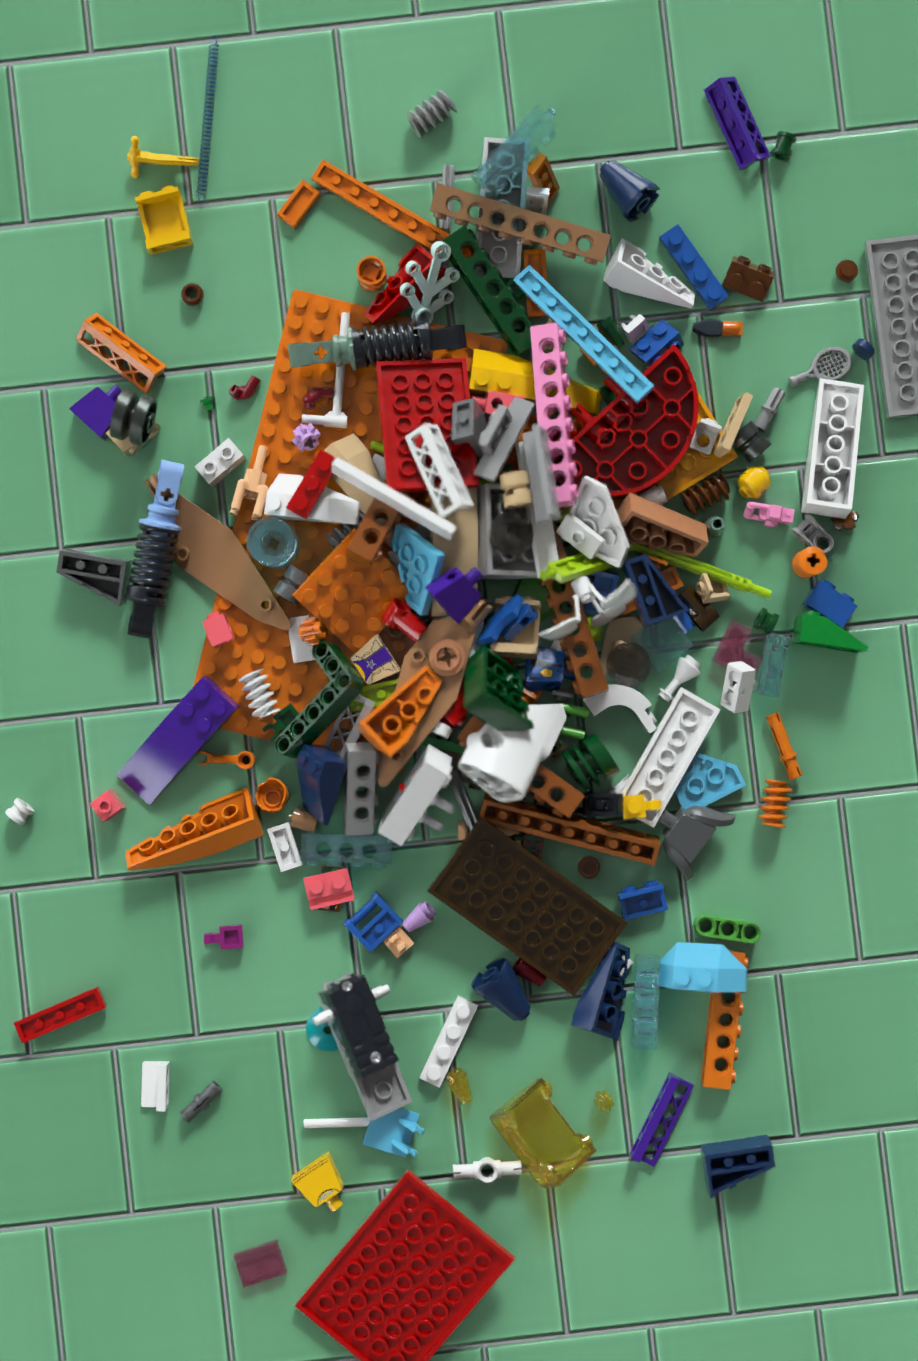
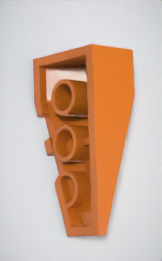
(397, 717)

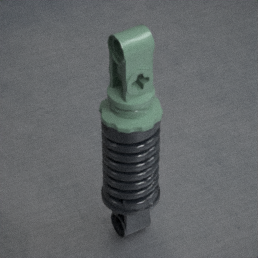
(368, 348)

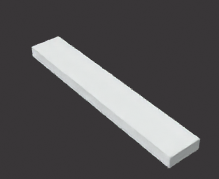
(393, 499)
(544, 540)

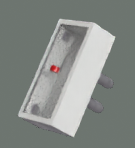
(415, 795)

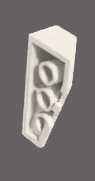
(636, 275)

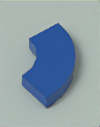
(500, 620)

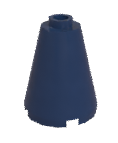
(628, 189)
(502, 989)

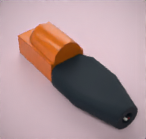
(717, 328)

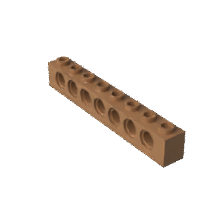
(598, 240)

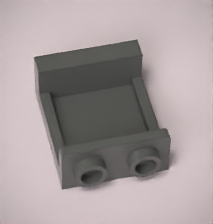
(468, 424)

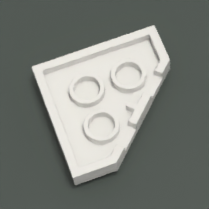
(598, 512)

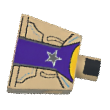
(374, 661)

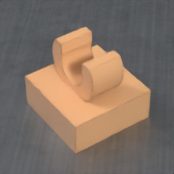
(398, 941)

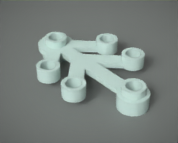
(430, 287)

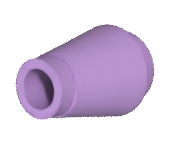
(420, 916)

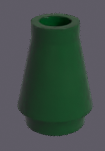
(610, 331)

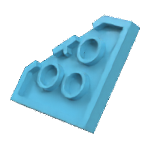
(418, 566)
(707, 781)

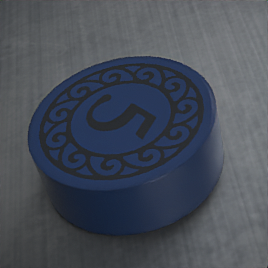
(863, 349)

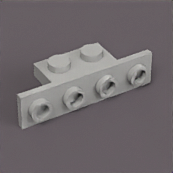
(501, 435)

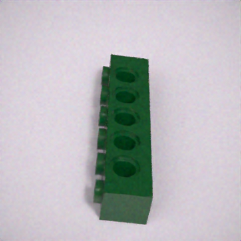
(478, 286)

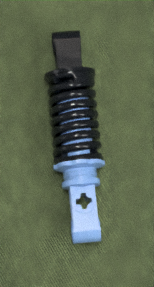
(157, 553)

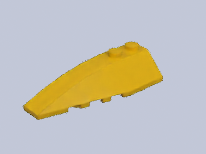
(516, 376)

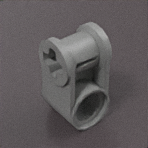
(812, 534)

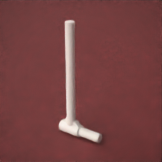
(335, 417)

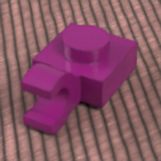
(229, 937)

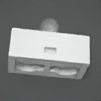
(738, 687)

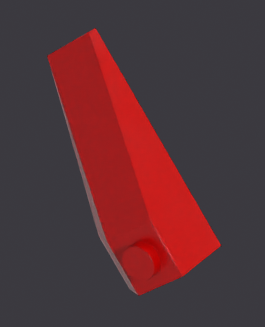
(390, 300)

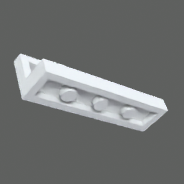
(446, 469)

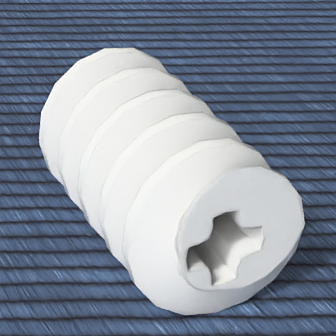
(258, 694)

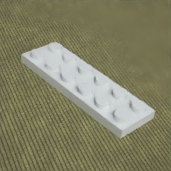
(670, 751)

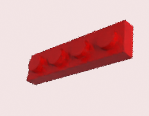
(60, 1014)

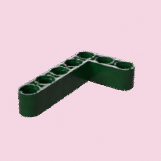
(330, 702)

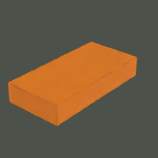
(298, 204)

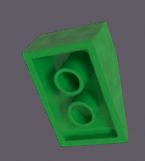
(821, 632)

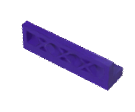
(735, 123)
(654, 1118)

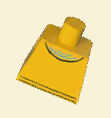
(320, 1182)

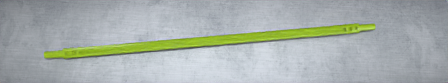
(681, 561)

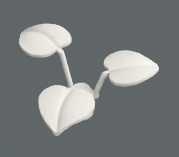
(584, 591)

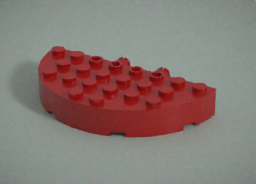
(639, 443)

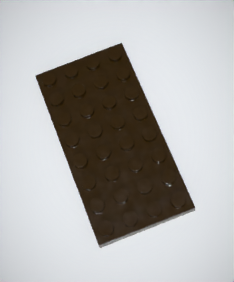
(527, 906)

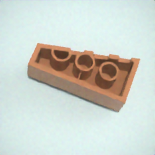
(661, 527)

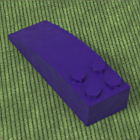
(178, 739)

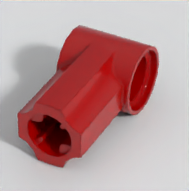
(399, 616)

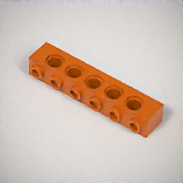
(725, 1076)

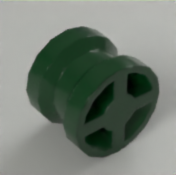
(765, 621)

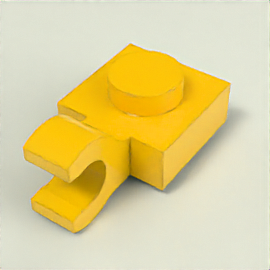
(635, 806)

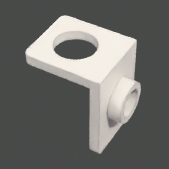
(709, 428)

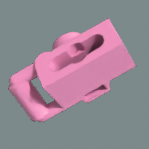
(770, 514)

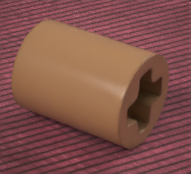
(303, 820)

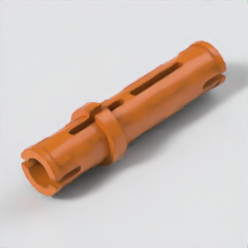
(783, 744)

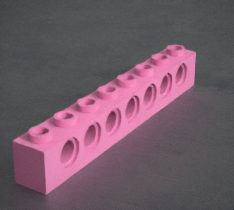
(541, 338)

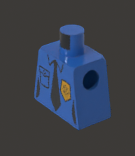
(546, 671)

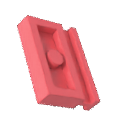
(329, 888)

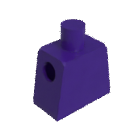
(96, 409)
(456, 592)

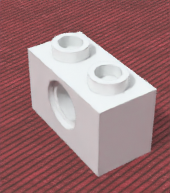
(220, 462)

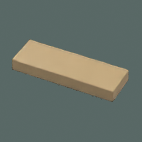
(732, 425)

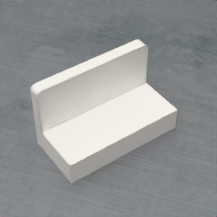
(155, 1084)

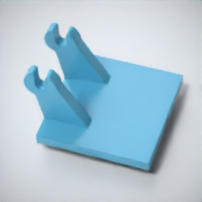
(394, 1132)

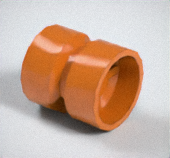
(371, 274)

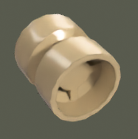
(516, 489)

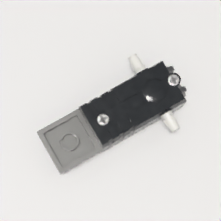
(363, 1042)

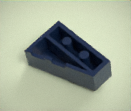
(654, 596)
(734, 1161)

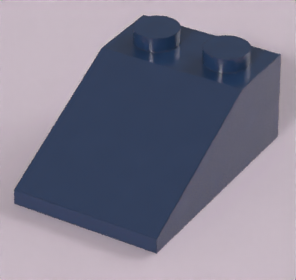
(320, 779)

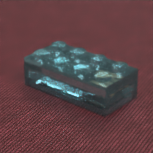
(517, 148)

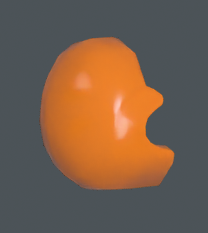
(272, 795)

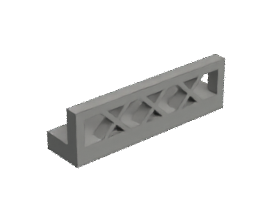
(541, 475)
(354, 733)

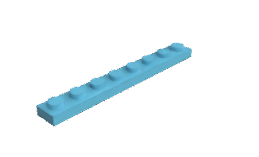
(583, 334)

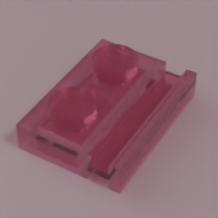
(260, 1263)

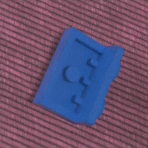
(656, 343)
(642, 900)

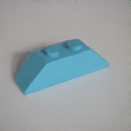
(702, 968)

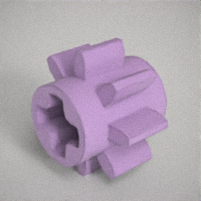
(306, 437)

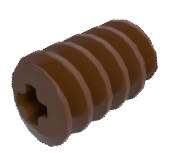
(706, 494)

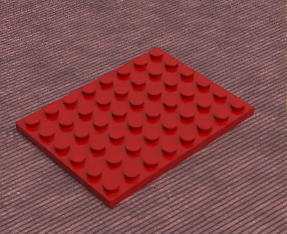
(405, 1277)

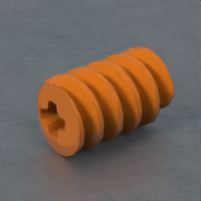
(816, 562)
(775, 801)

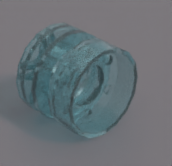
(262, 537)

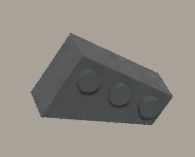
(100, 573)

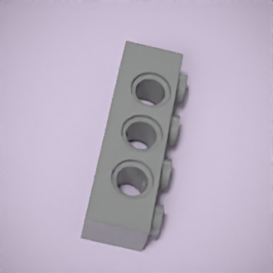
(360, 822)

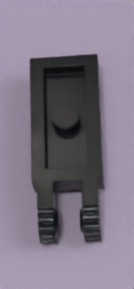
(601, 804)

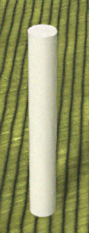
(336, 1122)

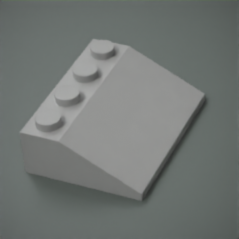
(491, 561)

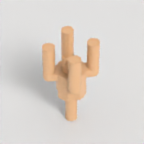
(252, 487)

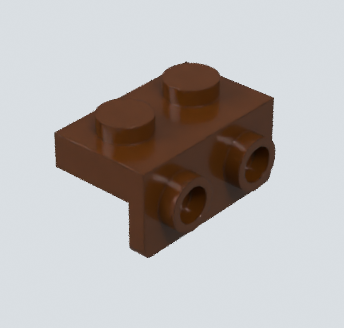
(748, 278)

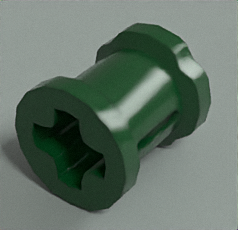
(783, 146)

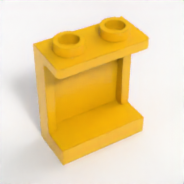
(164, 220)

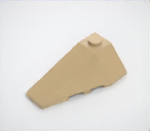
(356, 454)

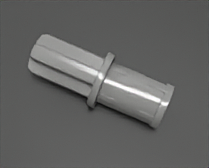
(769, 409)

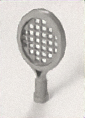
(794, 380)

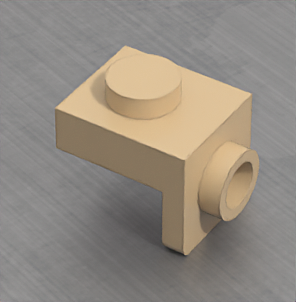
(710, 590)

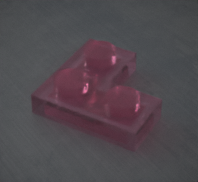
(731, 647)

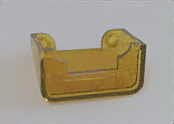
(541, 1135)

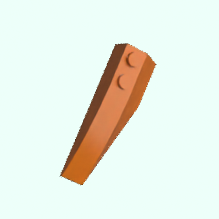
(211, 830)

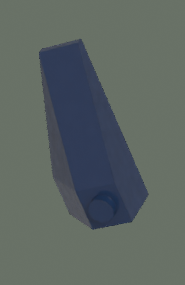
(601, 1002)

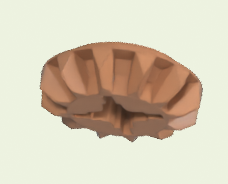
(438, 652)

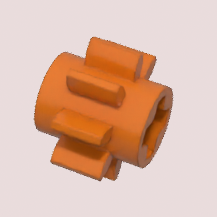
(312, 631)

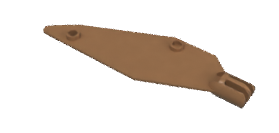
(220, 561)
(449, 689)

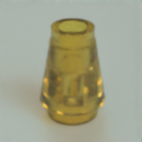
(459, 1084)

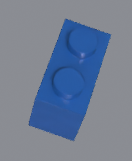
(830, 603)

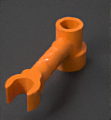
(230, 759)

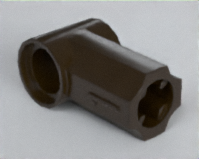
(702, 614)

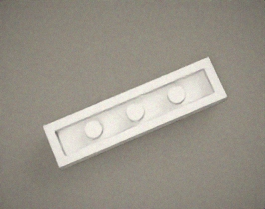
(448, 1041)

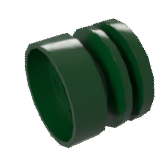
(590, 762)

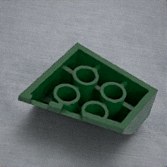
(495, 691)

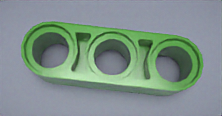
(737, 932)

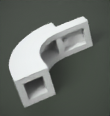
(624, 696)

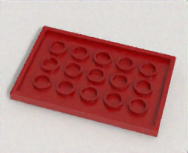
(416, 395)

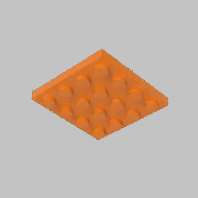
(350, 595)

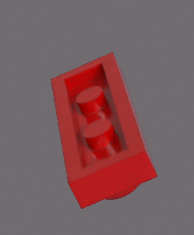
(312, 485)

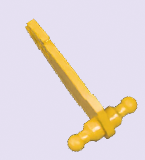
(137, 156)

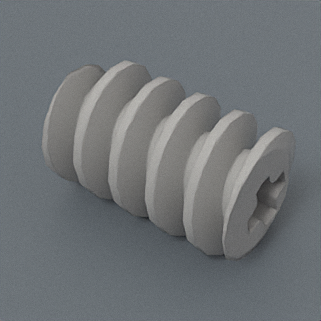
(430, 112)

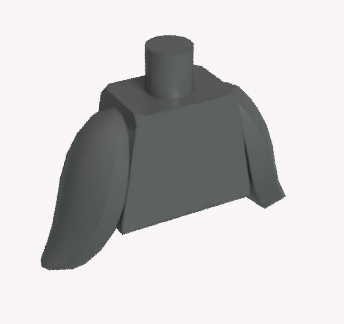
(689, 832)

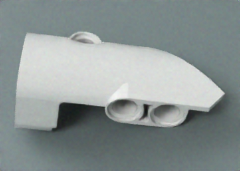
(508, 759)

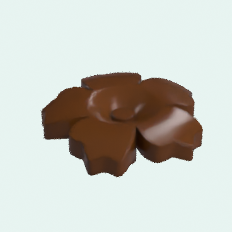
(848, 523)

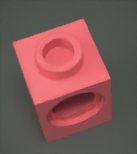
(218, 629)
(107, 805)

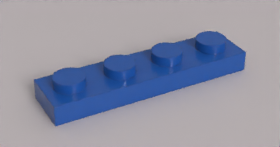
(693, 267)

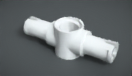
(474, 1170)

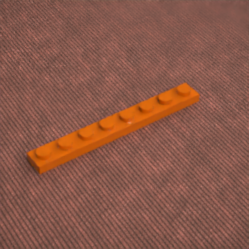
(380, 206)

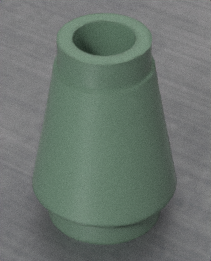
(711, 530)

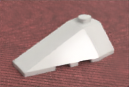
(330, 507)

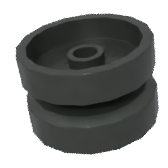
(133, 417)

